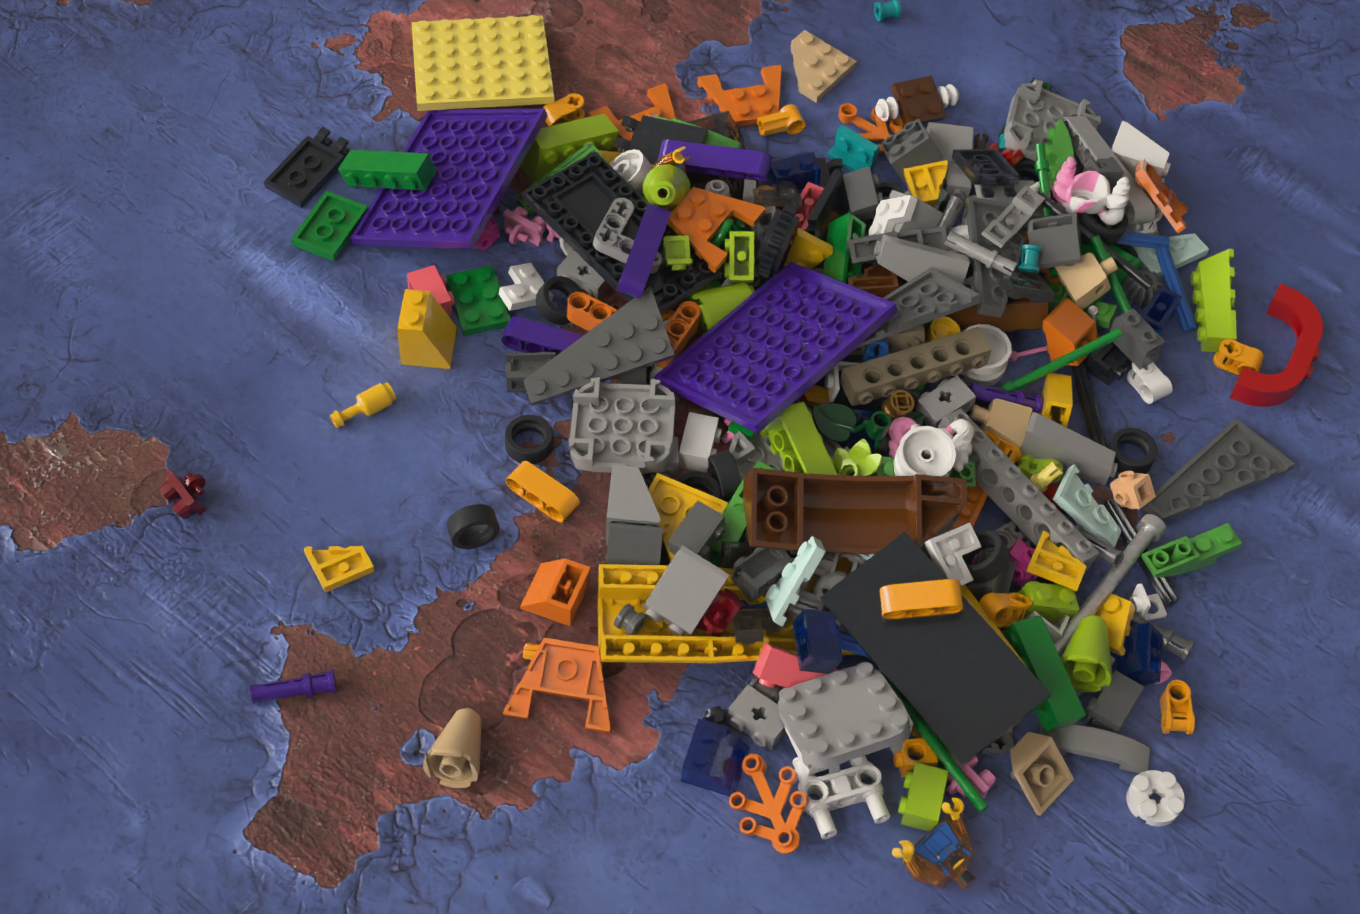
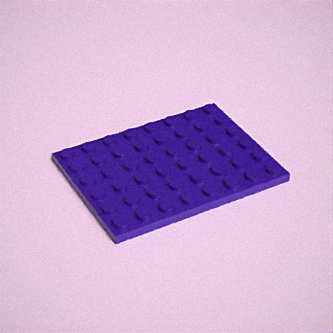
(474, 163)
(775, 346)

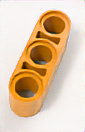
(542, 491)
(921, 599)

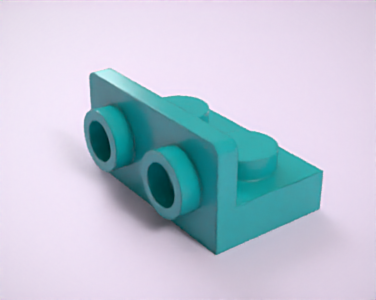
(853, 149)

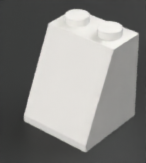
(1133, 147)

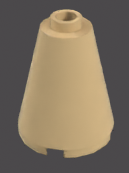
(456, 751)

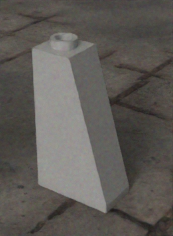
(947, 139)
(912, 259)
(1053, 441)

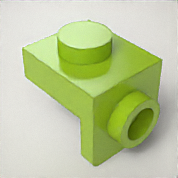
(677, 252)

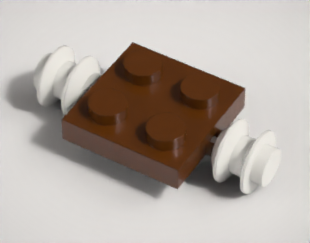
(917, 100)

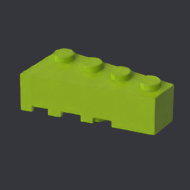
(561, 141)

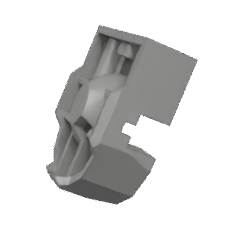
(827, 579)

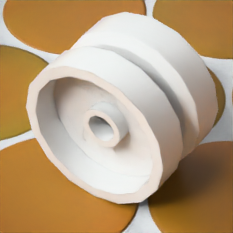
(632, 167)
(998, 358)
(925, 452)

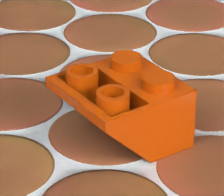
(1068, 330)
(557, 590)

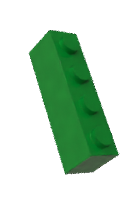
(387, 170)
(840, 231)
(1040, 655)

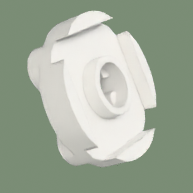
(1166, 787)

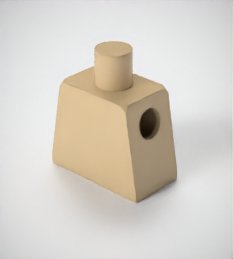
(1086, 279)
(1004, 419)

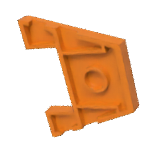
(748, 102)
(663, 108)
(1160, 195)
(701, 217)
(564, 671)

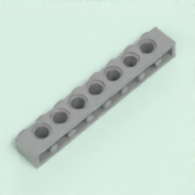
(1020, 497)

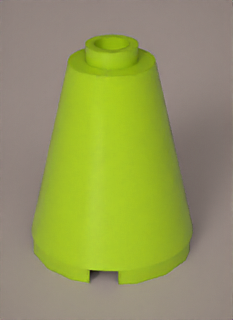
(669, 178)
(719, 302)
(1088, 655)

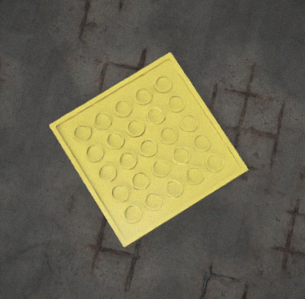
(481, 63)

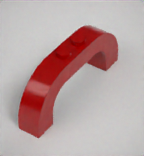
(1305, 320)

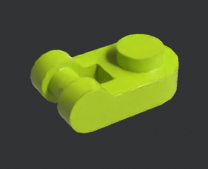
(1031, 466)

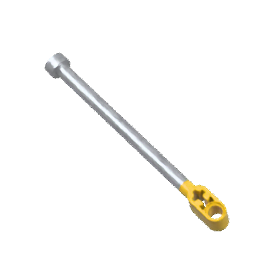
(1149, 530)

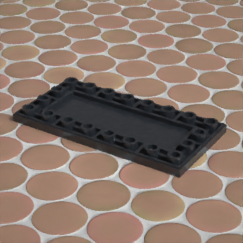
(575, 206)
(943, 665)

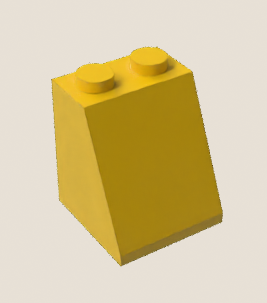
(425, 331)

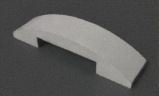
(1013, 217)
(1101, 745)

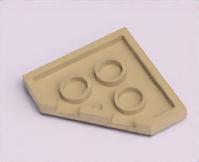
(818, 65)

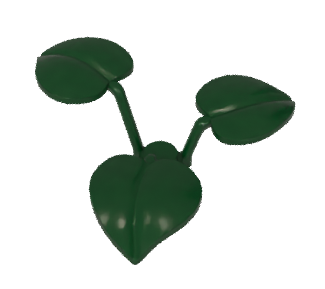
(838, 420)

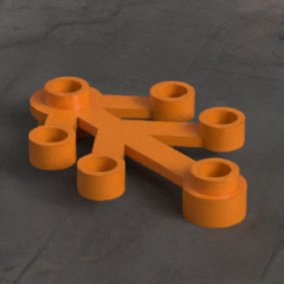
(847, 115)
(772, 806)

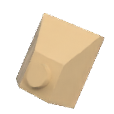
(1040, 770)

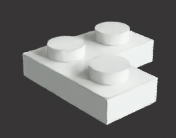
(891, 212)
(524, 290)
(948, 550)

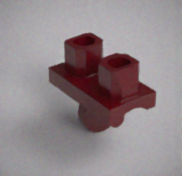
(187, 490)
(720, 613)

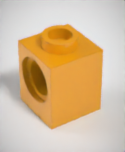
(914, 747)

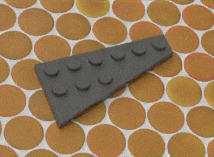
(986, 281)
(922, 301)
(616, 346)
(1223, 467)

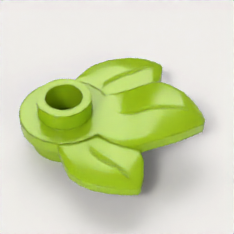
(857, 460)

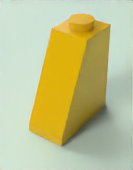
(1057, 398)

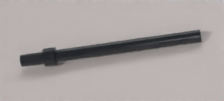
(1059, 209)

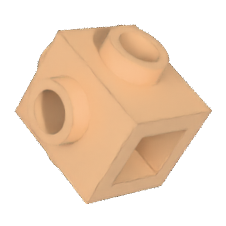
(1132, 489)

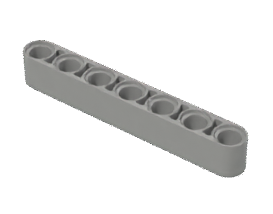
(1088, 144)

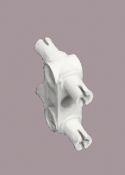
(842, 790)

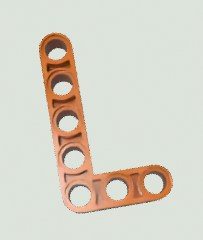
(590, 312)

